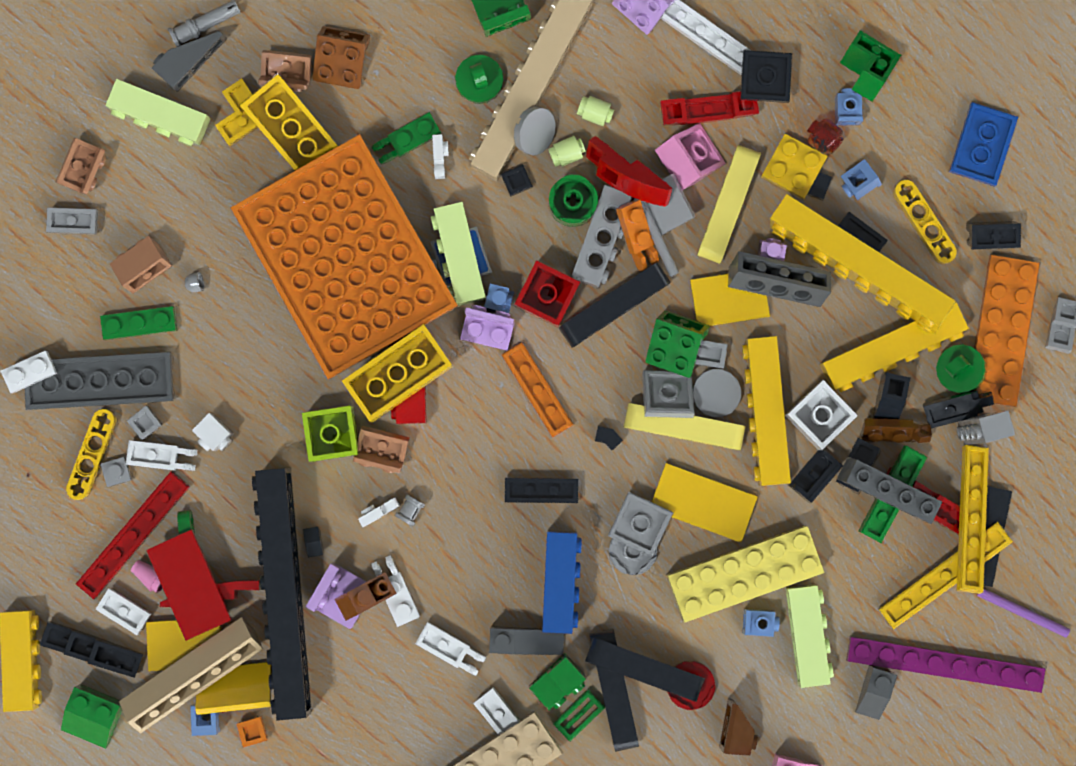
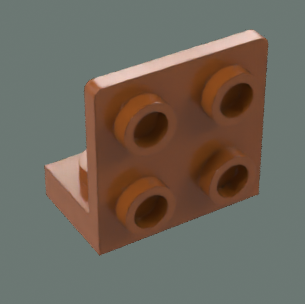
(340, 57)

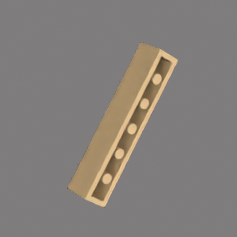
(190, 675)

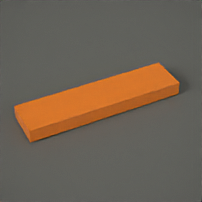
(537, 389)

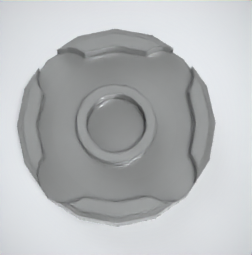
(534, 130)
(716, 393)
(629, 559)

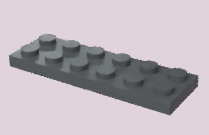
(104, 382)

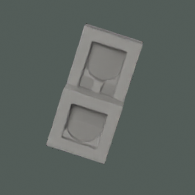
(1062, 326)

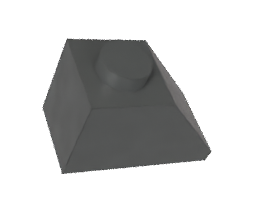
(875, 692)

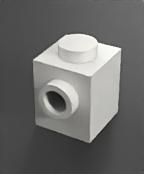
(212, 433)

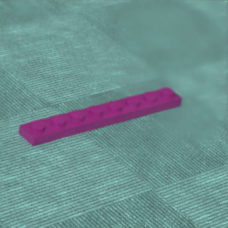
(945, 664)

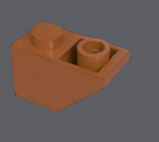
(365, 596)

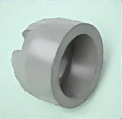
(194, 282)

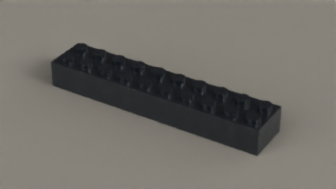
(283, 594)

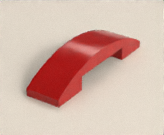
(706, 109)

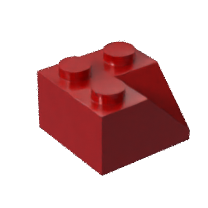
(547, 294)

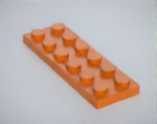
(1005, 325)

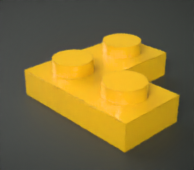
(238, 123)

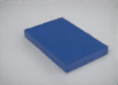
(983, 144)

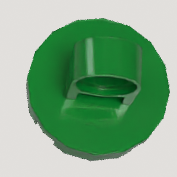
(479, 79)
(961, 368)

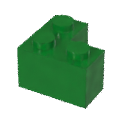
(870, 61)
(557, 681)

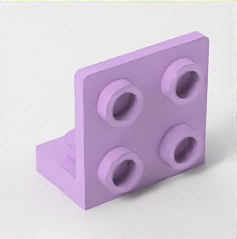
(643, 12)
(487, 328)
(332, 585)

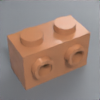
(140, 264)

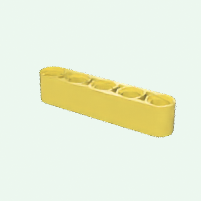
(729, 204)
(692, 429)

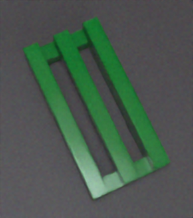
(600, 707)

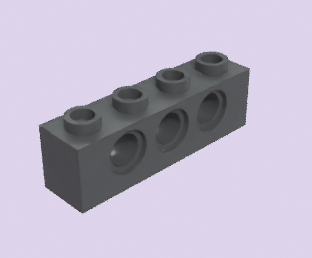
(779, 279)
(889, 490)

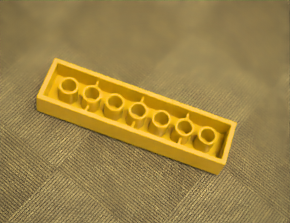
(860, 264)

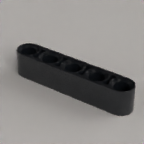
(614, 305)
(644, 669)
(616, 701)

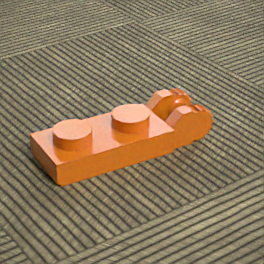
(637, 233)

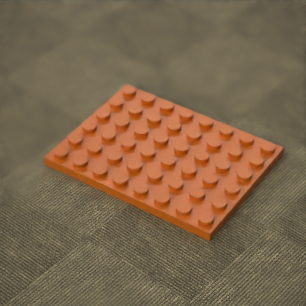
(344, 257)

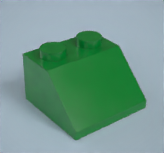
(91, 715)

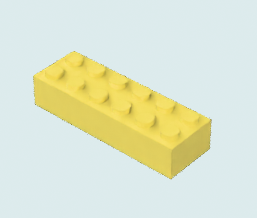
(745, 573)

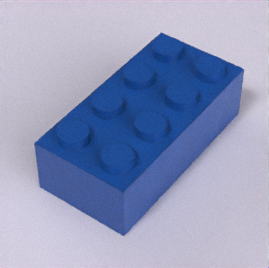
(560, 582)

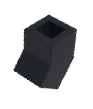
(608, 436)
(313, 541)

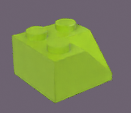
(330, 433)

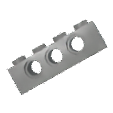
(583, 271)
(985, 428)

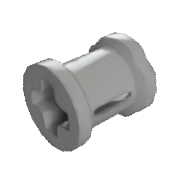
(409, 510)

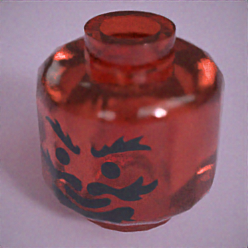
(825, 136)

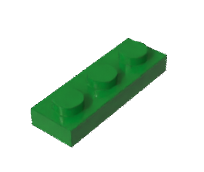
(138, 323)

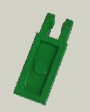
(408, 138)

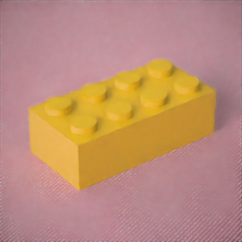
(287, 123)
(397, 373)

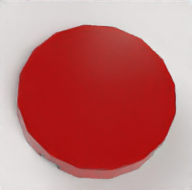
(707, 690)

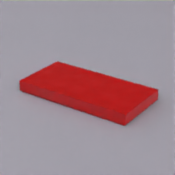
(189, 585)

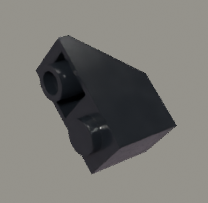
(891, 396)

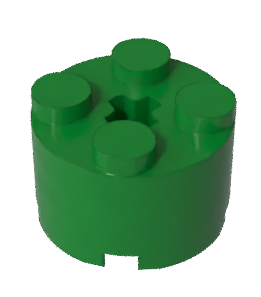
(563, 190)

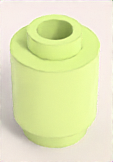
(595, 110)
(567, 151)

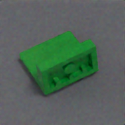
(500, 14)
(676, 343)

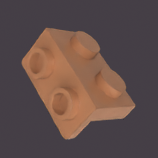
(292, 68)
(81, 166)
(381, 449)

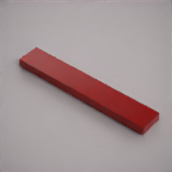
(132, 535)

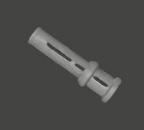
(193, 28)

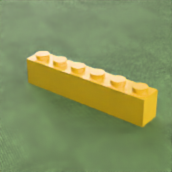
(888, 349)
(767, 411)

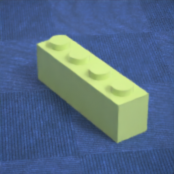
(157, 112)
(459, 254)
(808, 635)

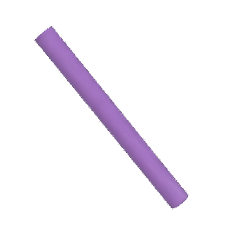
(1025, 613)

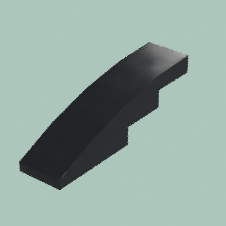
(91, 649)

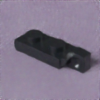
(956, 407)

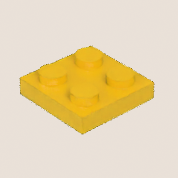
(794, 166)

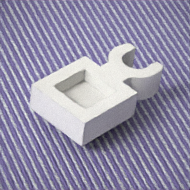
(440, 149)
(372, 514)

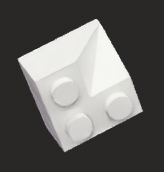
(821, 415)

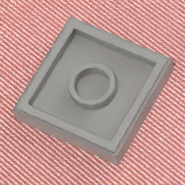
(676, 212)
(667, 395)
(640, 524)

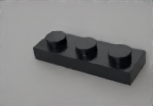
(541, 490)

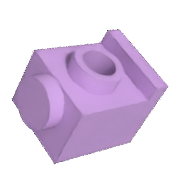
(772, 249)

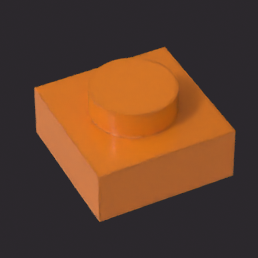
(252, 731)

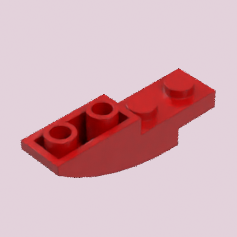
(632, 179)

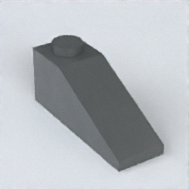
(185, 60)
(525, 641)

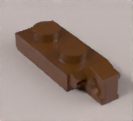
(895, 431)

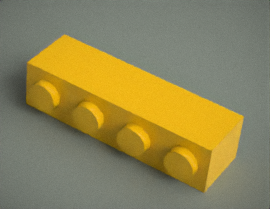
(19, 660)

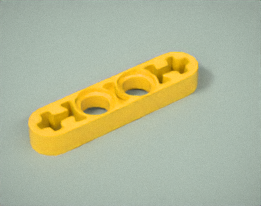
(928, 220)
(94, 455)

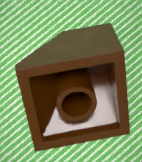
(737, 732)

